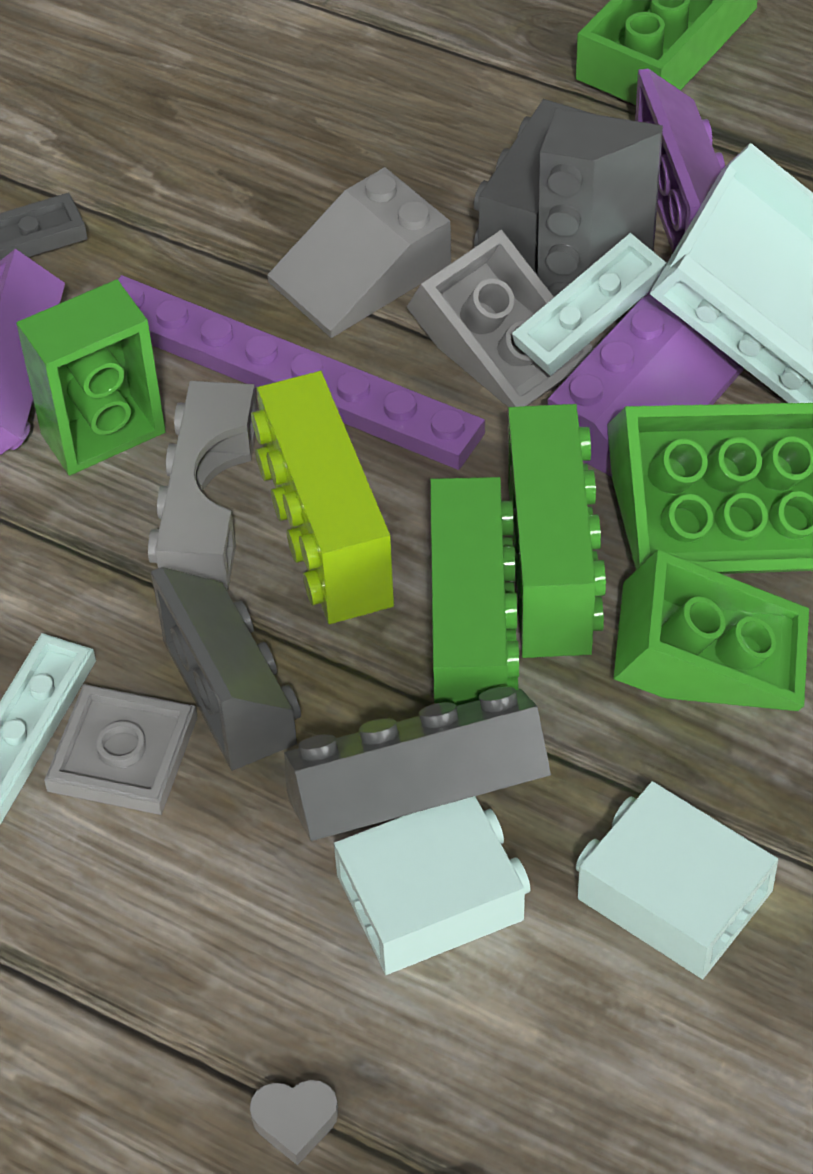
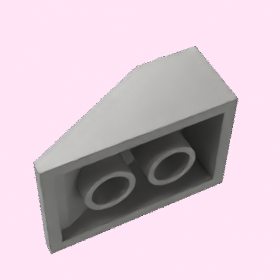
(363, 253)
(475, 310)

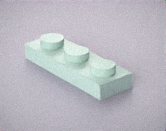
(589, 304)

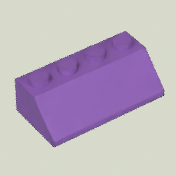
(687, 152)
(23, 292)
(644, 362)

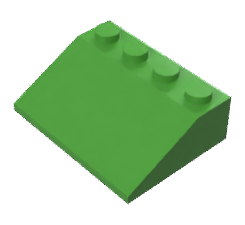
(717, 484)

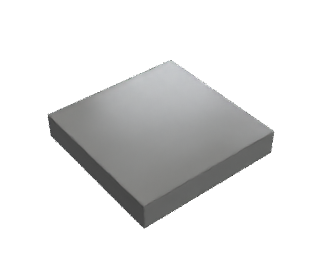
(121, 749)

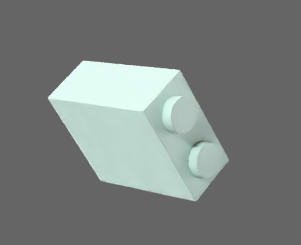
(675, 878)
(431, 882)

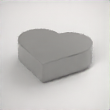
(294, 1117)

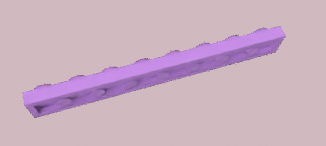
(263, 359)

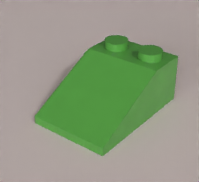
(710, 637)

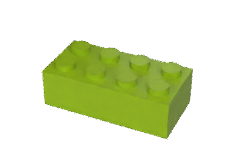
(324, 498)

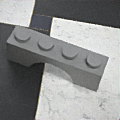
(212, 436)

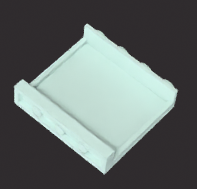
(749, 273)

